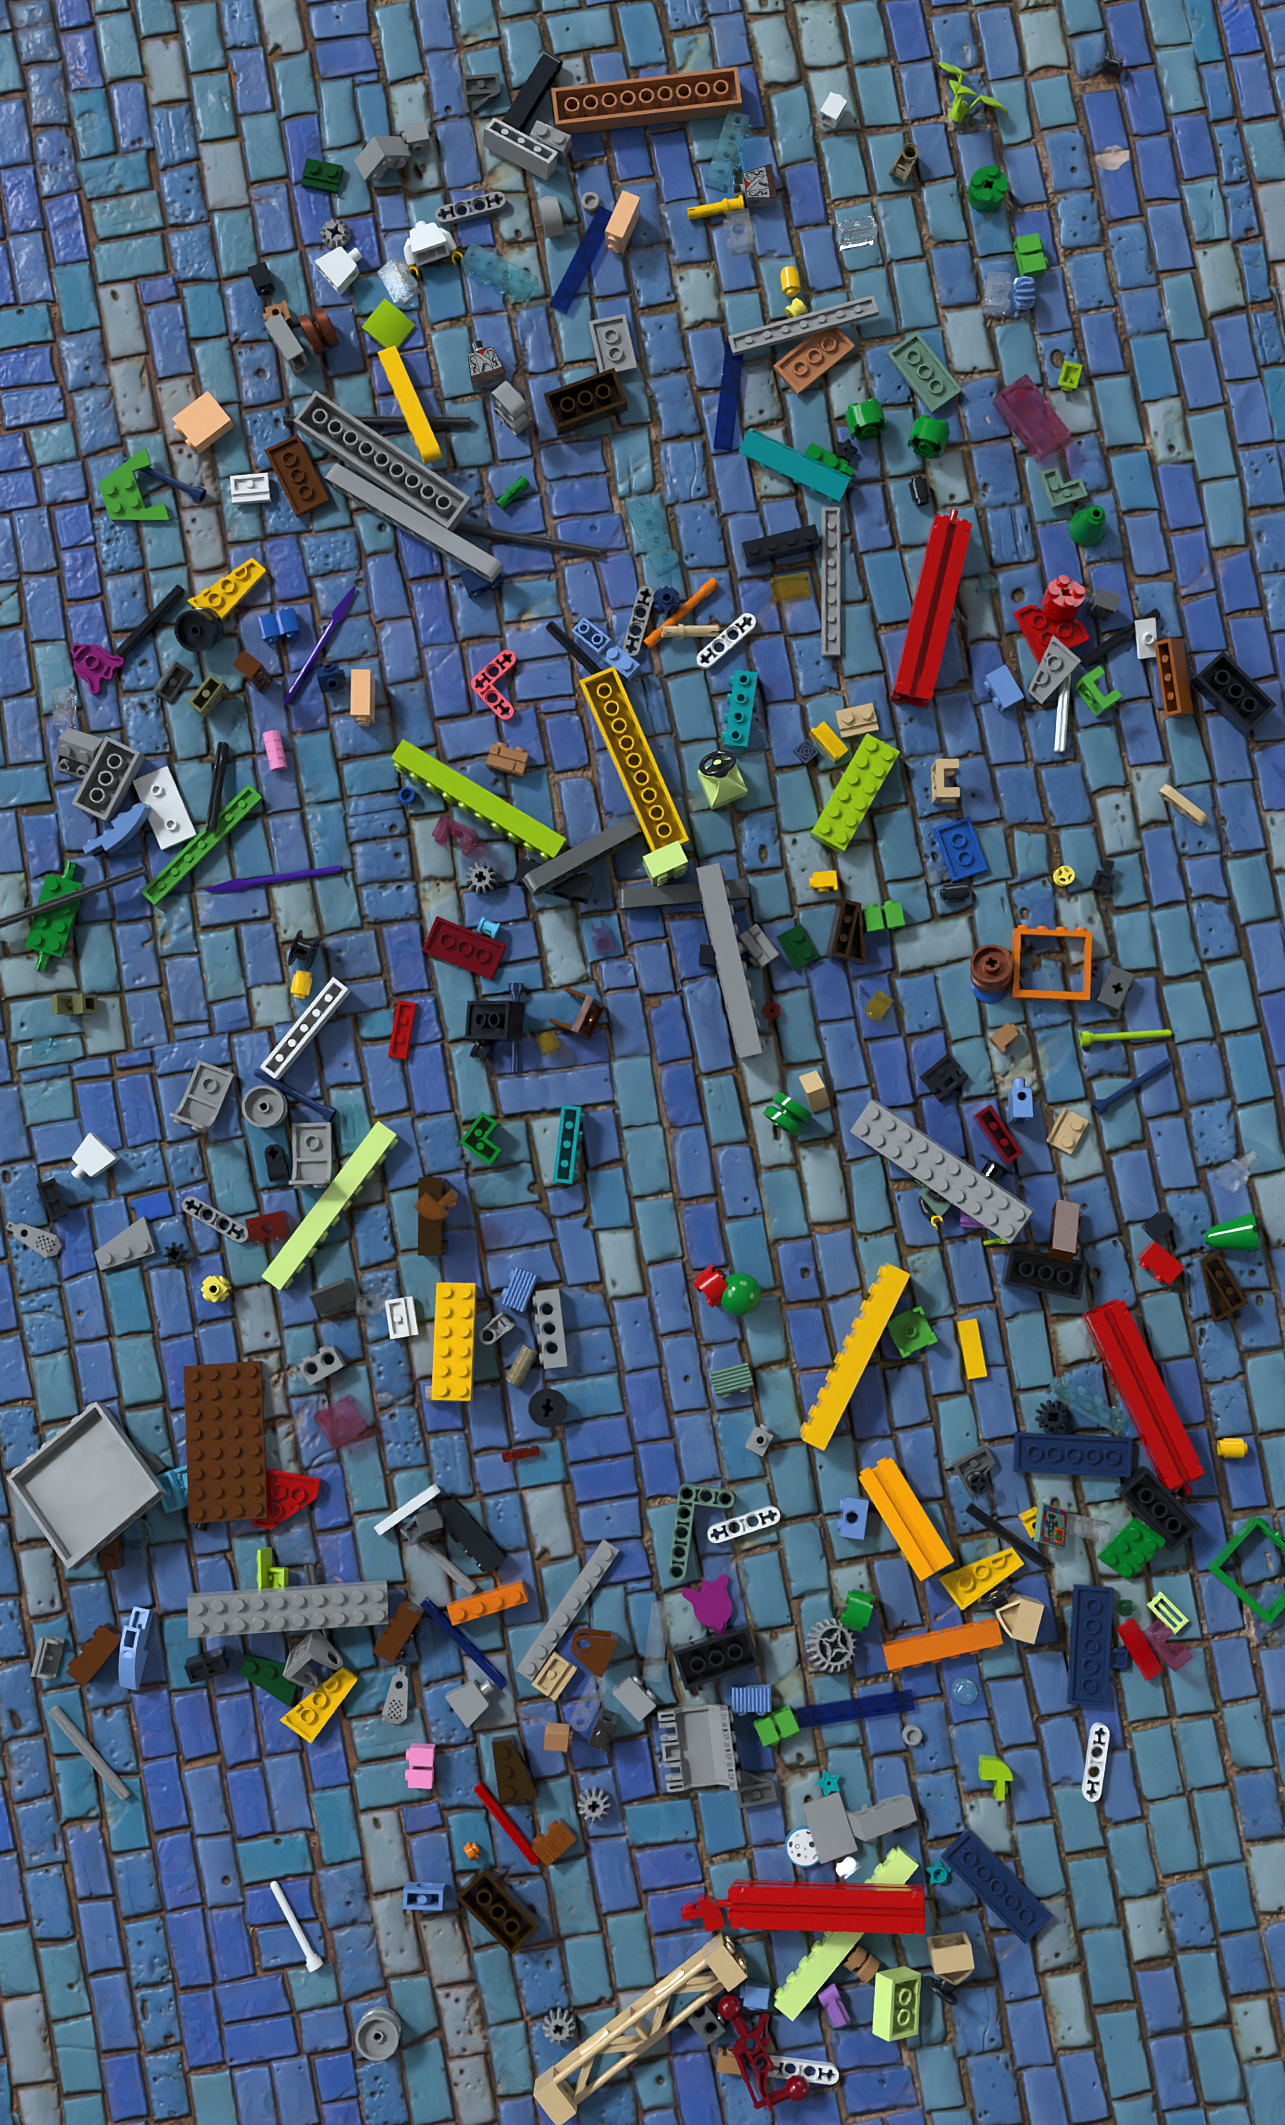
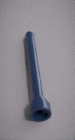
(197, 493)
(515, 990)
(1102, 1105)
(327, 1112)

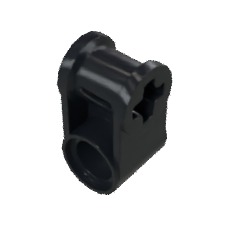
(276, 1167)

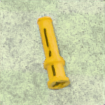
(715, 208)

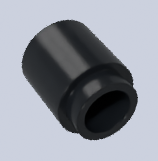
(919, 491)
(954, 892)

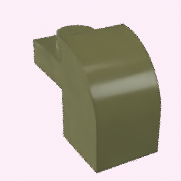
(74, 1005)

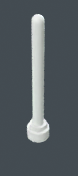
(313, 1961)

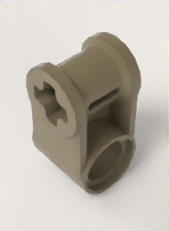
(904, 165)

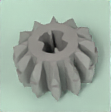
(475, 882)
(601, 1804)
(557, 2032)

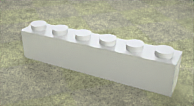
(305, 1029)

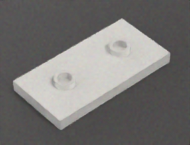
(168, 813)

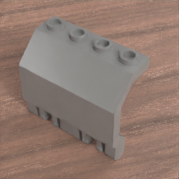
(699, 1747)

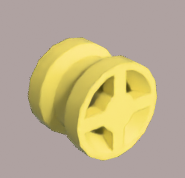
(796, 309)
(1067, 874)

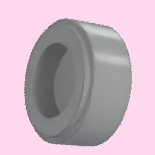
(590, 202)
(912, 1735)

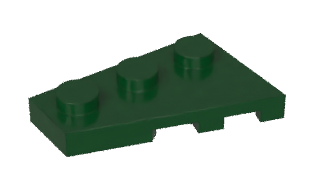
(269, 1677)

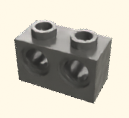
(423, 1527)
(700, 2020)

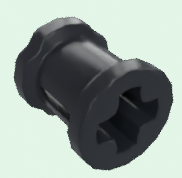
(1108, 64)

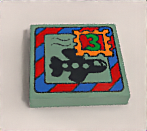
(1051, 1526)

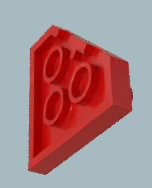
(1039, 630)
(286, 1495)

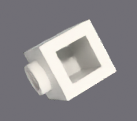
(833, 110)

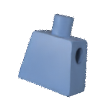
(1020, 1111)

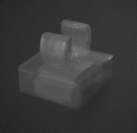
(848, 1867)

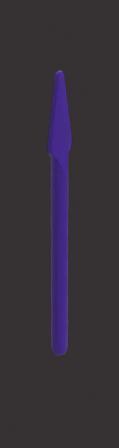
(337, 615)
(239, 884)

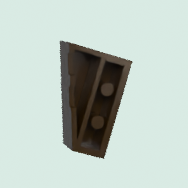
(846, 933)

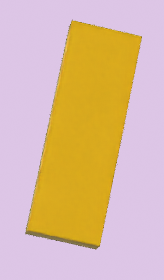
(972, 1348)

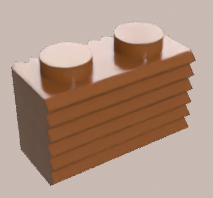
(554, 1841)

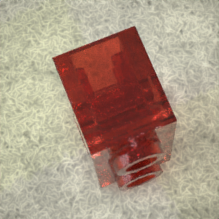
(256, 1226)

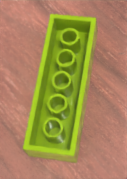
(854, 793)

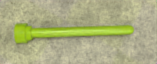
(1087, 1038)

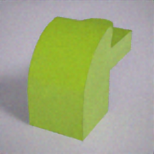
(995, 1769)

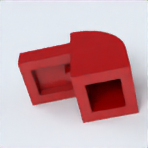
(707, 1909)

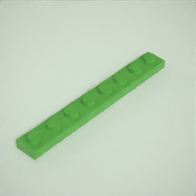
(201, 846)

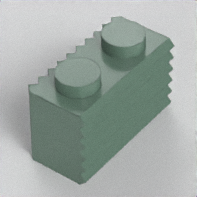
(731, 1379)

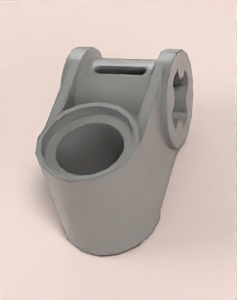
(497, 1328)

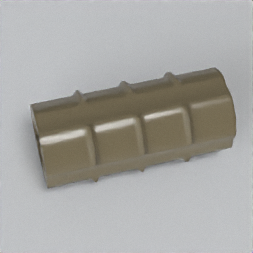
(521, 1365)

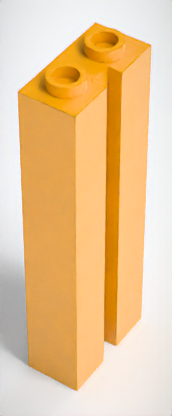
(905, 1518)

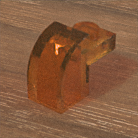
(435, 1210)

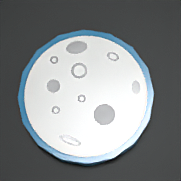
(800, 1847)

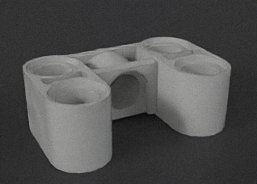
(510, 408)

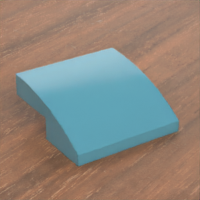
(176, 1487)

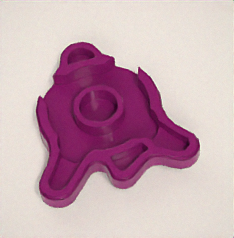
(95, 664)
(711, 1603)

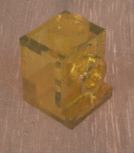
(548, 1042)

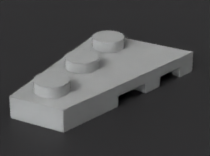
(1053, 669)

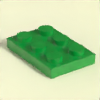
(1131, 1548)

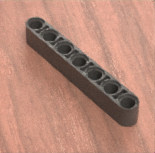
(582, 856)
(675, 894)

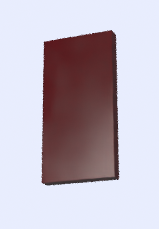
(464, 948)

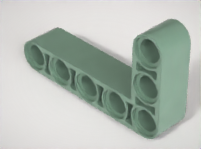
(686, 1522)

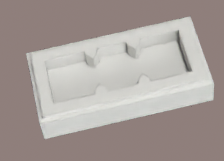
(1146, 637)

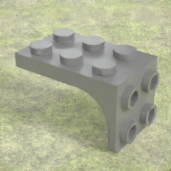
(203, 1097)
(312, 1155)

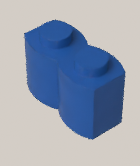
(279, 625)

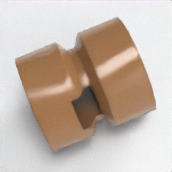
(861, 1963)

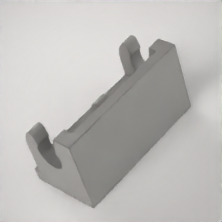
(48, 1656)

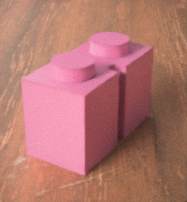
(420, 1765)

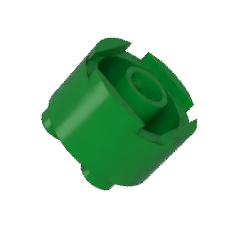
(987, 189)
(865, 420)
(929, 436)
(858, 1610)

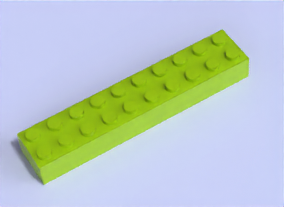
(479, 801)

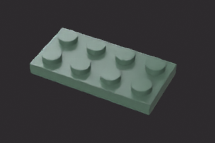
(924, 372)

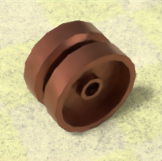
(319, 330)
(991, 969)

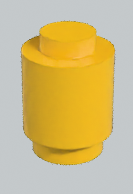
(790, 281)
(301, 984)
(1232, 1448)

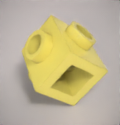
(222, 1288)

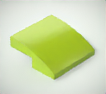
(388, 325)

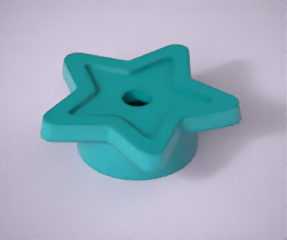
(823, 1782)
(944, 1871)

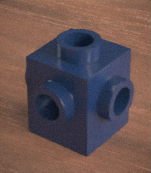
(666, 607)
(330, 677)

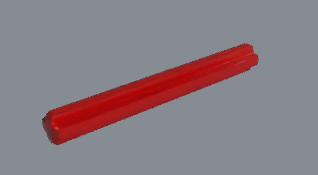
(506, 1823)

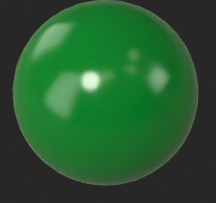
(741, 1295)

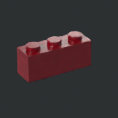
(997, 1134)

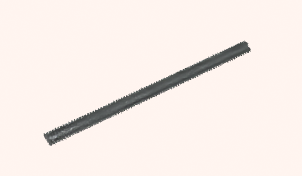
(399, 420)
(528, 539)
(66, 899)

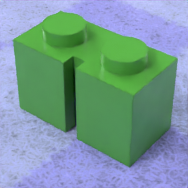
(1030, 256)
(883, 917)
(776, 1725)

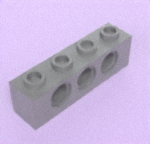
(548, 1359)

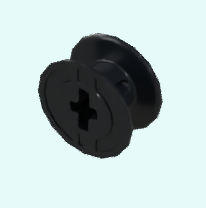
(303, 950)
(994, 1169)
(538, 1413)

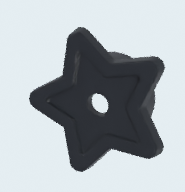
(846, 455)

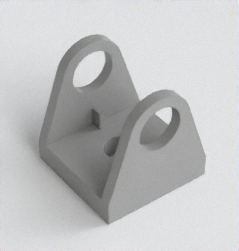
(313, 1647)

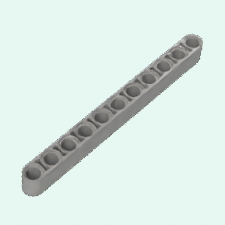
(414, 522)

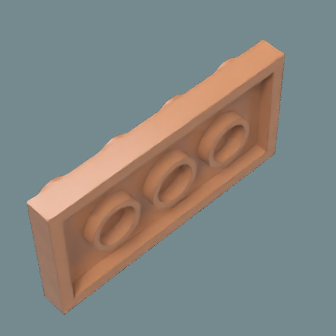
(813, 358)

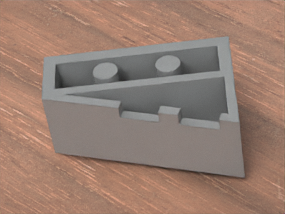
(882, 1817)

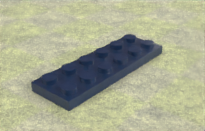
(1072, 1454)
(1090, 1645)
(996, 1885)

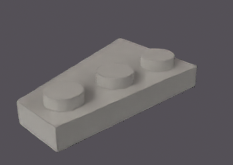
(127, 1246)

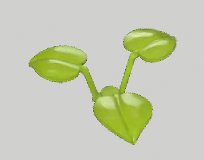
(959, 106)

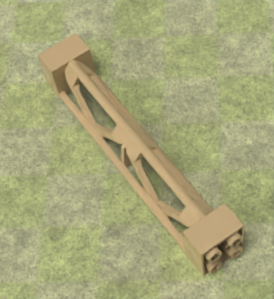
(730, 1969)

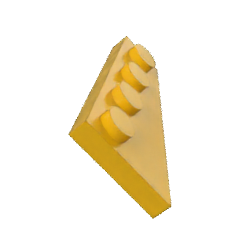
(230, 590)
(977, 1578)
(316, 1709)

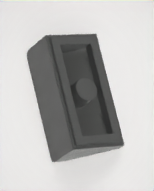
(171, 681)

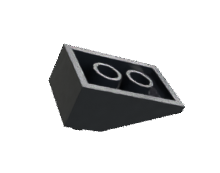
(495, 1020)

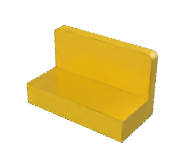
(828, 742)

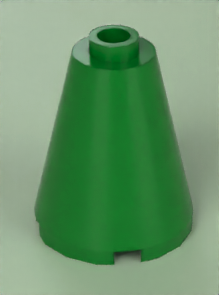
(1088, 526)
(1234, 1234)

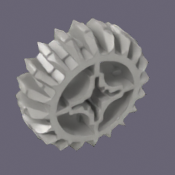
(838, 1632)

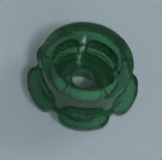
(1125, 1607)

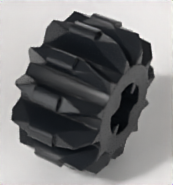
(1048, 1423)

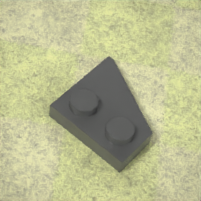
(479, 90)
(976, 1460)

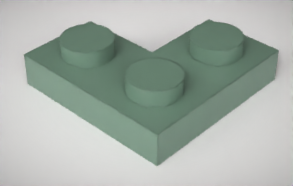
(1059, 493)

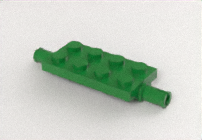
(52, 929)

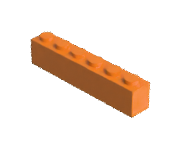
(942, 1643)

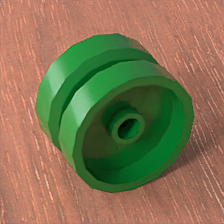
(787, 1114)

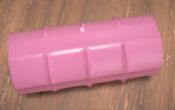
(275, 750)

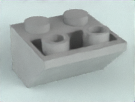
(76, 752)

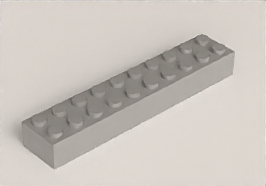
(382, 461)
(728, 960)
(942, 1171)
(287, 1608)

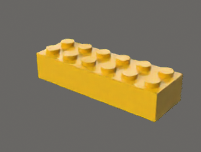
(454, 1342)

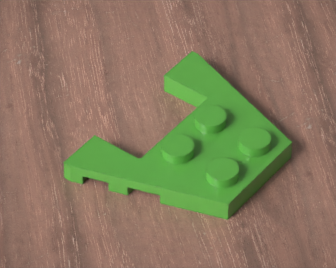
(123, 494)

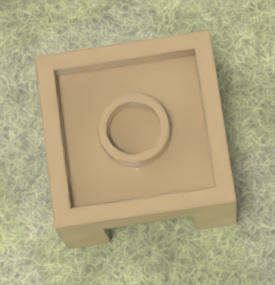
(939, 771)

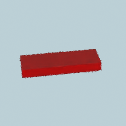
(402, 1030)
(1139, 1649)

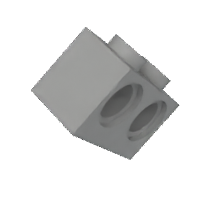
(324, 1368)

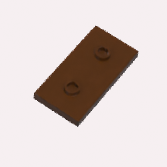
(297, 476)

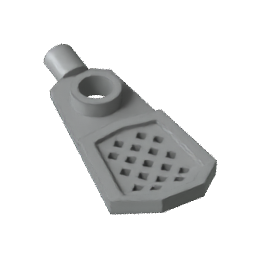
(33, 1237)
(397, 1694)

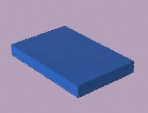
(960, 849)

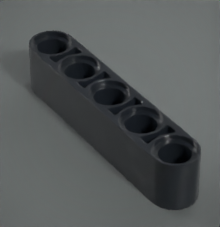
(533, 91)

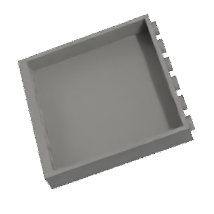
(86, 1485)

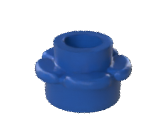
(402, 796)

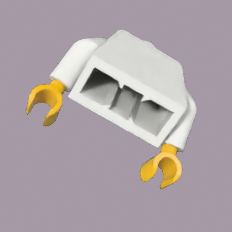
(428, 244)

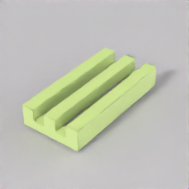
(1155, 1600)

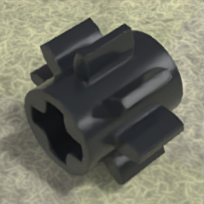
(181, 1256)

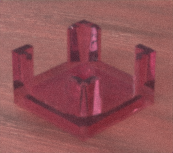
(446, 825)
(341, 1422)
(1174, 1656)

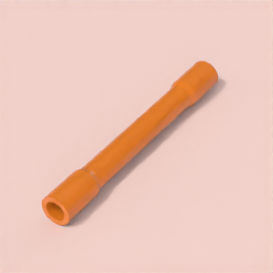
(703, 592)

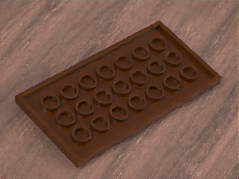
(225, 1442)

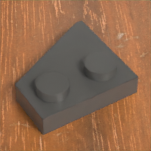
(754, 1789)

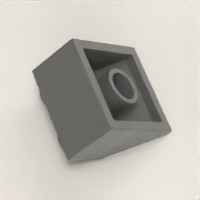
(333, 1296)

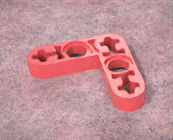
(490, 689)

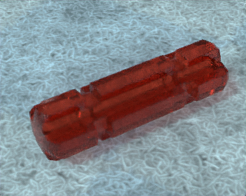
(521, 1453)

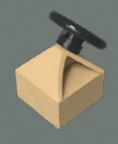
(1016, 1614)
(951, 1961)

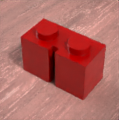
(1159, 1263)

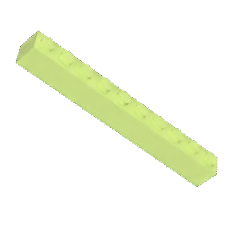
(330, 1205)
(835, 1945)

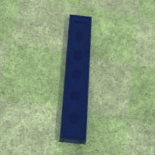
(581, 261)
(728, 399)
(464, 1643)
(855, 1708)

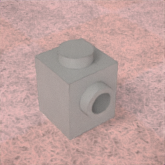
(416, 136)
(759, 1439)

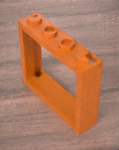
(1016, 993)

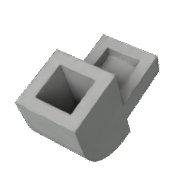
(551, 216)

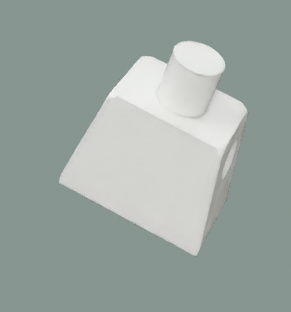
(339, 268)
(93, 1157)

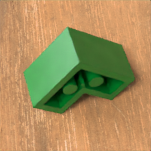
(477, 1139)

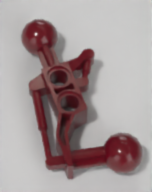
(796, 2087)

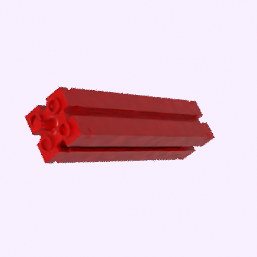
(931, 610)
(1143, 1395)
(826, 1906)

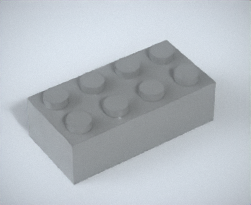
(108, 780)

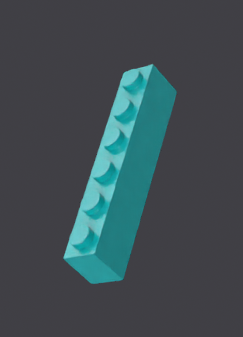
(795, 465)

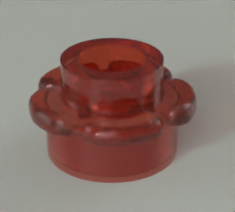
(766, 1010)

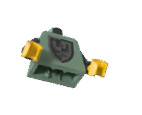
(932, 1204)

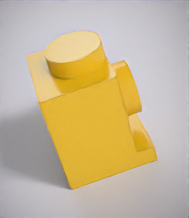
(823, 881)
(1027, 1519)

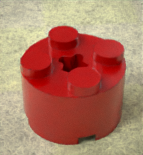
(1062, 599)
(711, 1284)

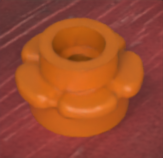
(472, 1850)

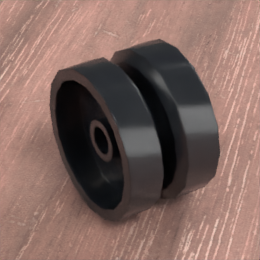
(198, 629)

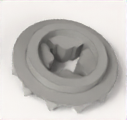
(338, 240)

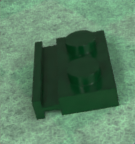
(322, 176)
(797, 947)

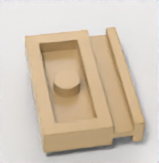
(856, 720)
(1066, 1131)
(554, 1676)

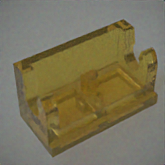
(789, 586)

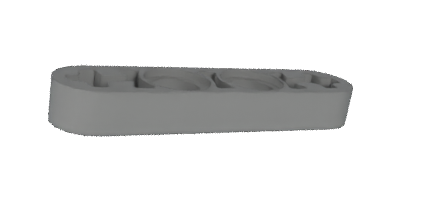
(471, 212)
(639, 622)
(215, 1220)

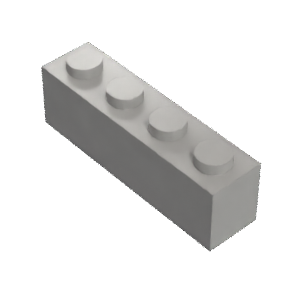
(520, 148)

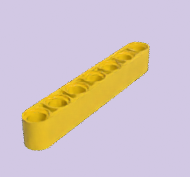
(409, 405)

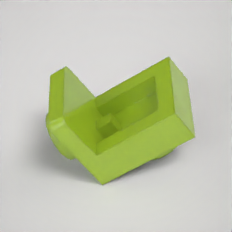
(1070, 375)

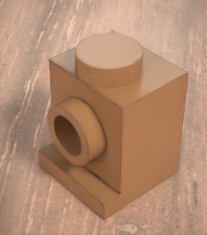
(281, 308)
(1004, 1036)
(726, 2061)

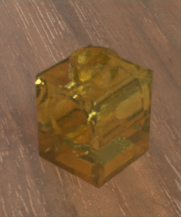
(877, 1005)

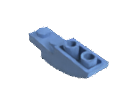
(605, 649)
(124, 829)
(132, 1652)

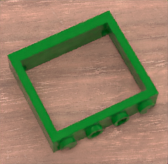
(1279, 1603)

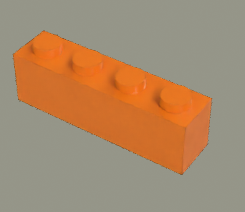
(487, 1602)

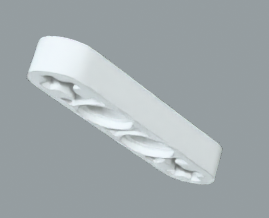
(724, 639)
(407, 1509)
(744, 1527)
(1095, 1762)
(801, 2065)

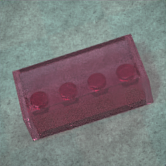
(1031, 418)

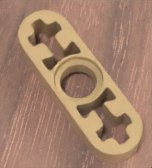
(1183, 805)

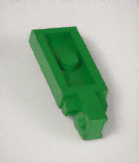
(829, 459)

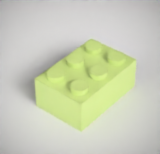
(665, 864)
(896, 2003)

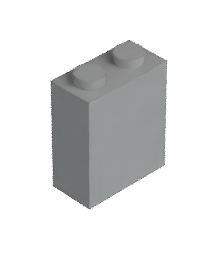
(286, 343)

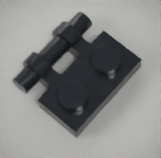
(941, 1071)

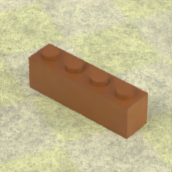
(1173, 678)

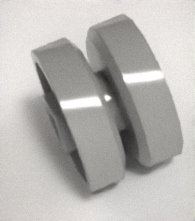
(276, 1106)
(378, 2033)

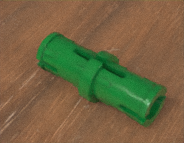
(512, 492)

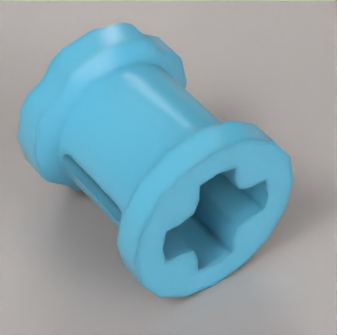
(488, 927)

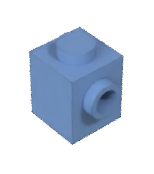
(755, 1994)

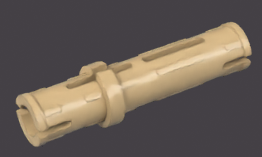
(690, 631)

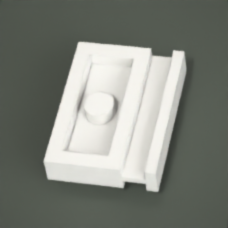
(250, 488)
(401, 1317)

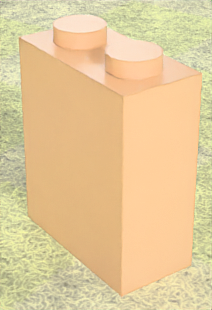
(622, 222)
(202, 422)
(362, 697)

